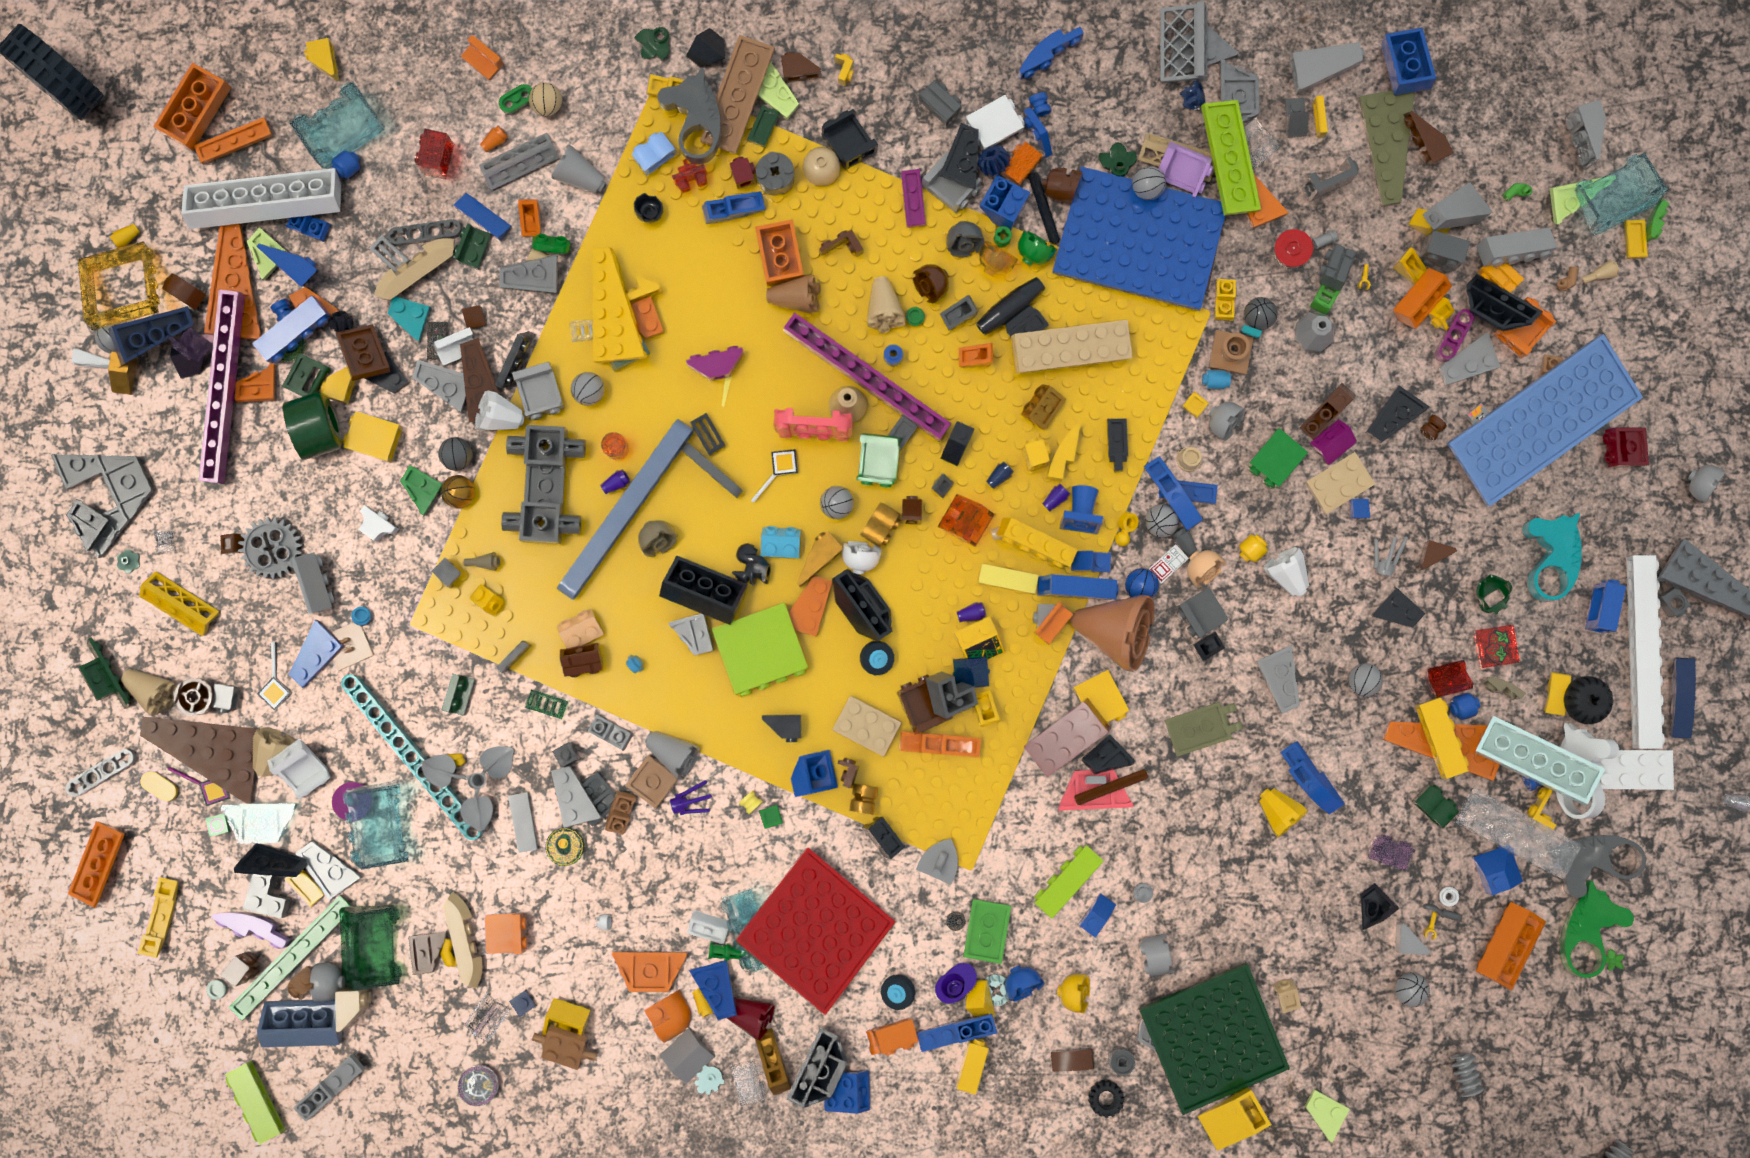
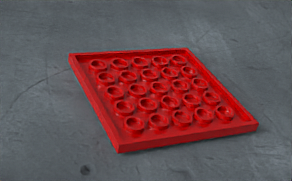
(815, 931)

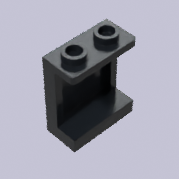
(848, 139)

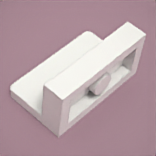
(449, 347)

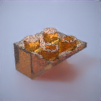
(966, 520)

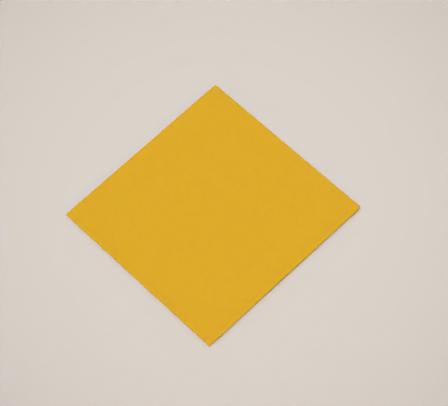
(718, 300)

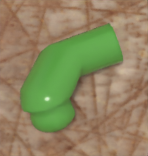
(1517, 189)

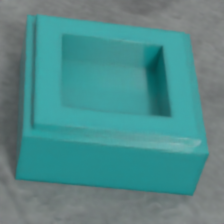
(1249, 331)

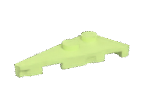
(1564, 201)

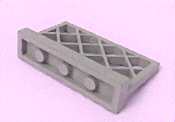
(1200, 42)

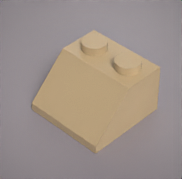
(350, 1006)

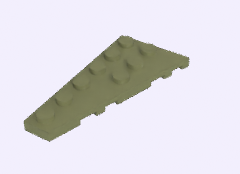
(1387, 140)

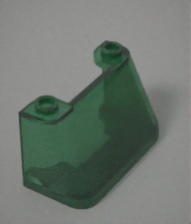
(368, 946)

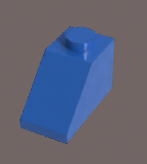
(1097, 915)

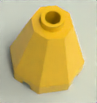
(1281, 811)

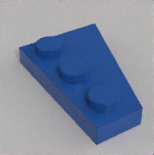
(716, 987)

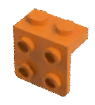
(505, 933)

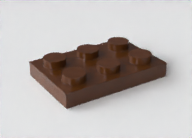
(362, 352)

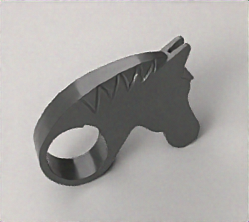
(698, 101)
(1595, 854)

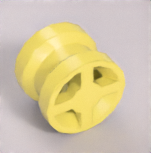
(750, 802)

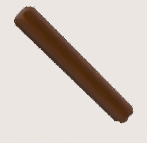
(1110, 787)

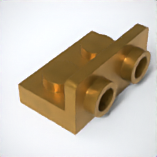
(1043, 406)

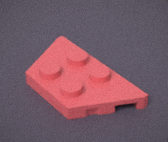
(1077, 785)

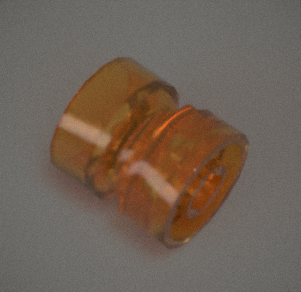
(615, 446)

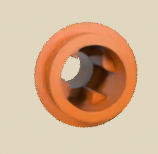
(494, 138)

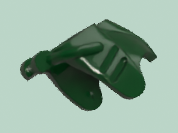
(1488, 586)

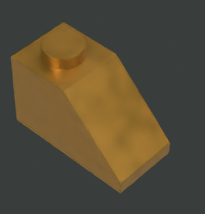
(122, 376)

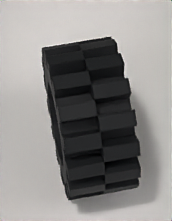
(1109, 1110)

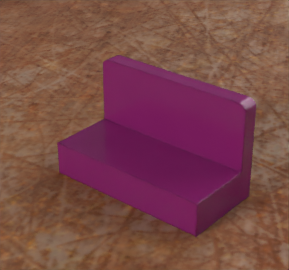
(1334, 441)

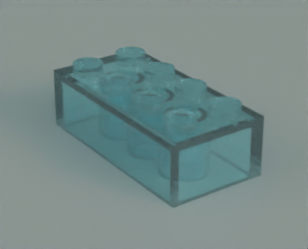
(739, 910)

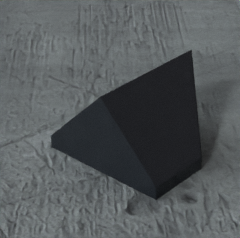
(706, 48)
(185, 367)
(1375, 906)

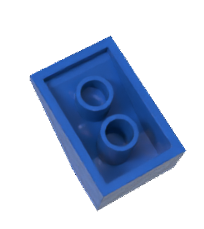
(294, 265)

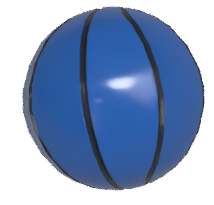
(1142, 582)

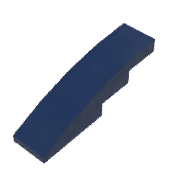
(1683, 697)

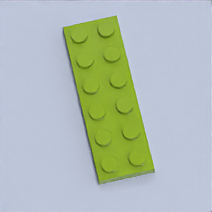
(1231, 157)

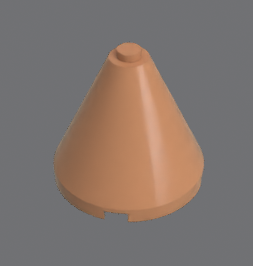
(1118, 628)

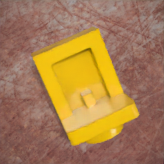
(846, 72)
(1441, 313)
(486, 600)

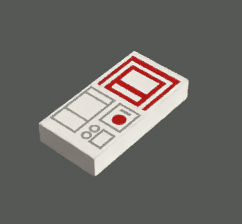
(1168, 563)

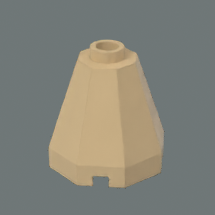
(266, 745)

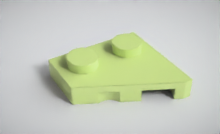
(1326, 1113)

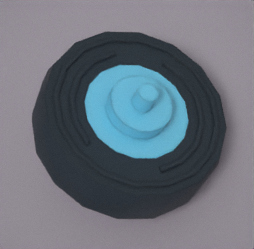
(877, 658)
(898, 992)

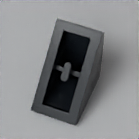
(1207, 647)

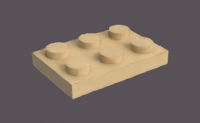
(1340, 483)
(866, 726)

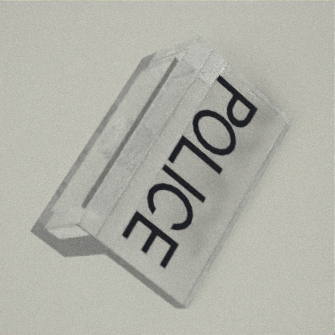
(486, 1018)

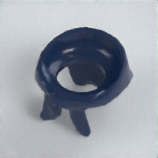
(1193, 96)

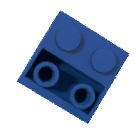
(1004, 202)

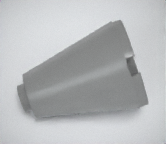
(578, 172)
(673, 752)

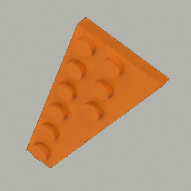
(232, 274)
(1412, 737)

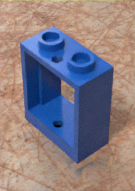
(1605, 606)

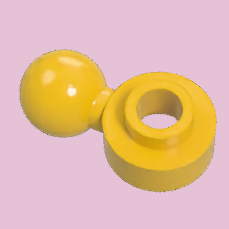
(1128, 522)

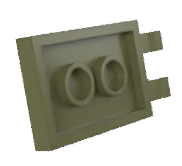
(1201, 728)

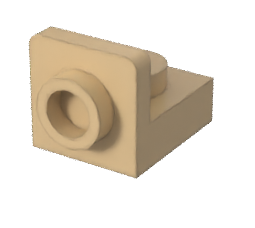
(1287, 995)

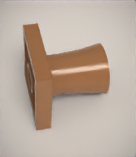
(1224, 358)

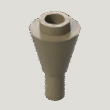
(488, 561)

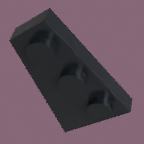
(962, 157)
(514, 358)
(269, 861)

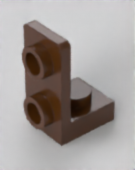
(853, 244)

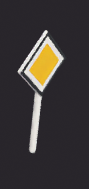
(783, 463)
(274, 691)

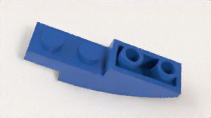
(1042, 54)
(1173, 493)
(1310, 780)
(956, 1032)

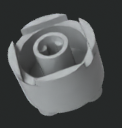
(1157, 955)

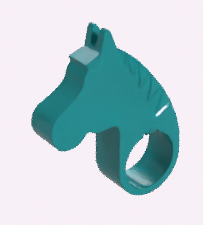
(1563, 553)

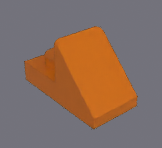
(529, 217)
(976, 355)

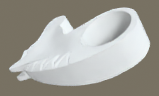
(1594, 750)

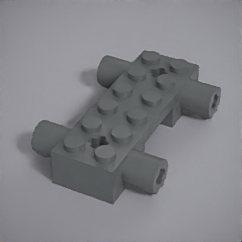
(543, 484)

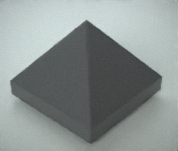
(942, 485)

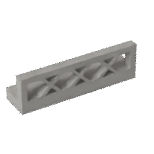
(519, 162)

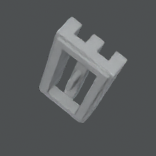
(377, 243)

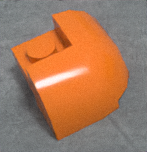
(669, 1016)

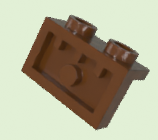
(849, 775)

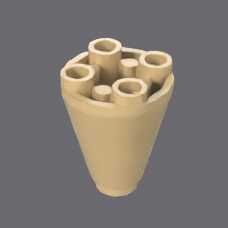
(884, 307)
(149, 691)

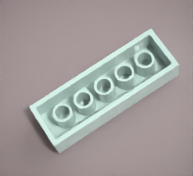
(1540, 761)

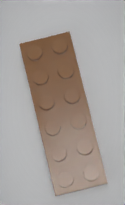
(740, 90)

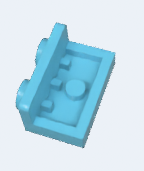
(780, 542)

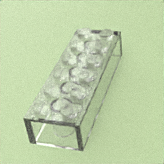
(1517, 833)

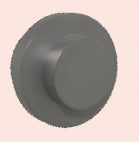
(1143, 893)

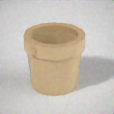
(1189, 459)

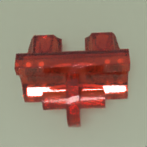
(688, 173)

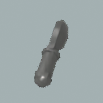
(1444, 913)

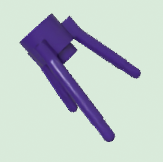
(680, 803)

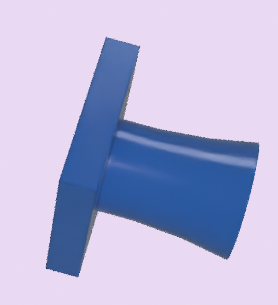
(1081, 517)

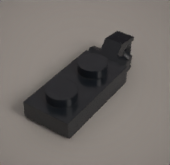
(1117, 442)

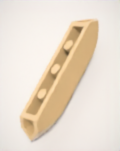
(395, 282)
(464, 949)

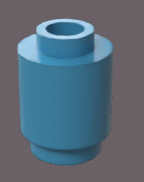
(1216, 379)

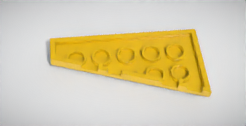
(613, 318)

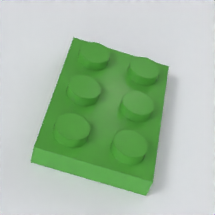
(987, 931)

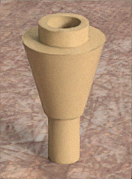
(1607, 270)

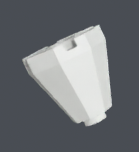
(497, 413)
(1289, 571)

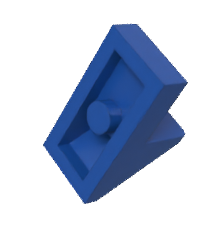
(1091, 562)

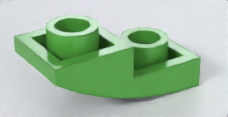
(1654, 223)

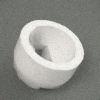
(604, 922)

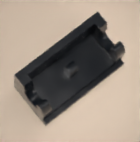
(883, 837)

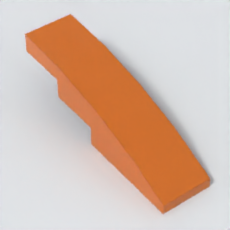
(940, 744)

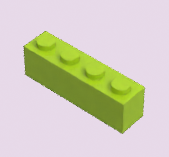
(1068, 881)
(254, 1102)

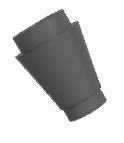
(1184, 540)

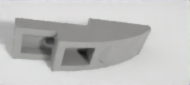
(329, 1088)

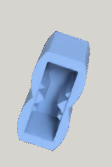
(653, 153)

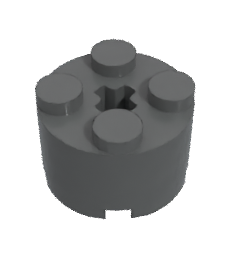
(775, 163)

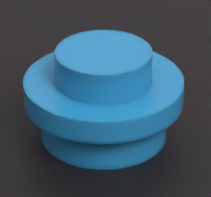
(361, 616)
(634, 664)

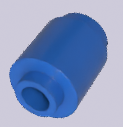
(893, 361)

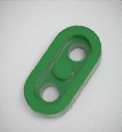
(515, 97)
(551, 244)

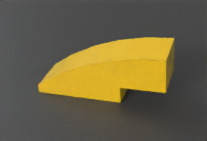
(1064, 454)

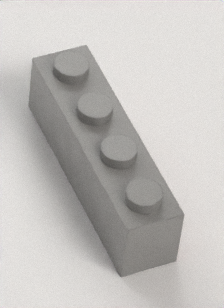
(1516, 247)

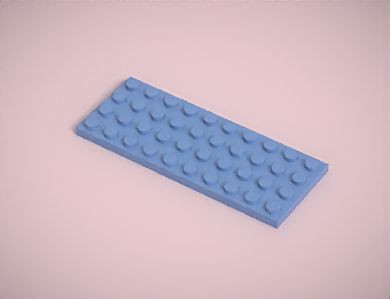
(1545, 420)

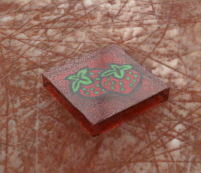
(1496, 646)

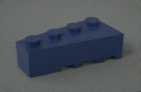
(143, 334)

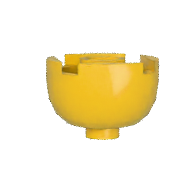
(1074, 992)

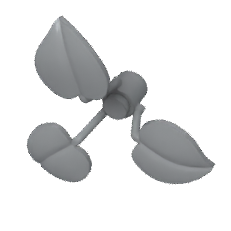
(479, 810)

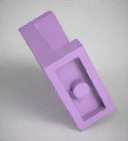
(1185, 168)

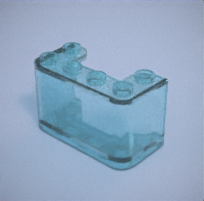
(339, 127)
(375, 825)

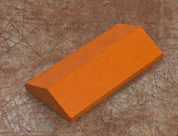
(96, 863)

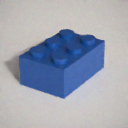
(1408, 61)

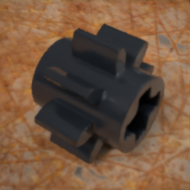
(340, 321)

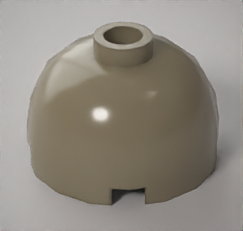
(656, 537)

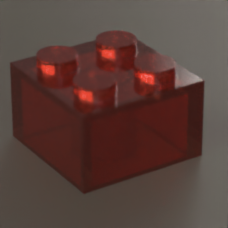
(434, 153)

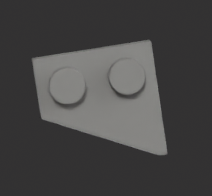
(695, 633)

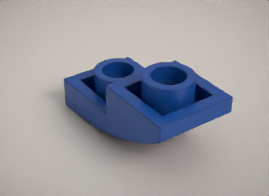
(309, 226)

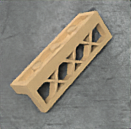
(1160, 144)

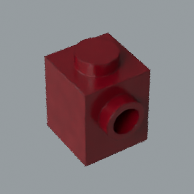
(743, 172)

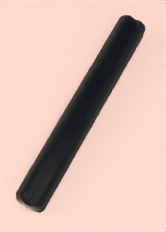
(1044, 208)

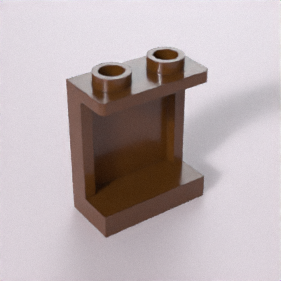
(918, 706)

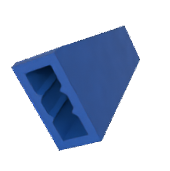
(1077, 587)

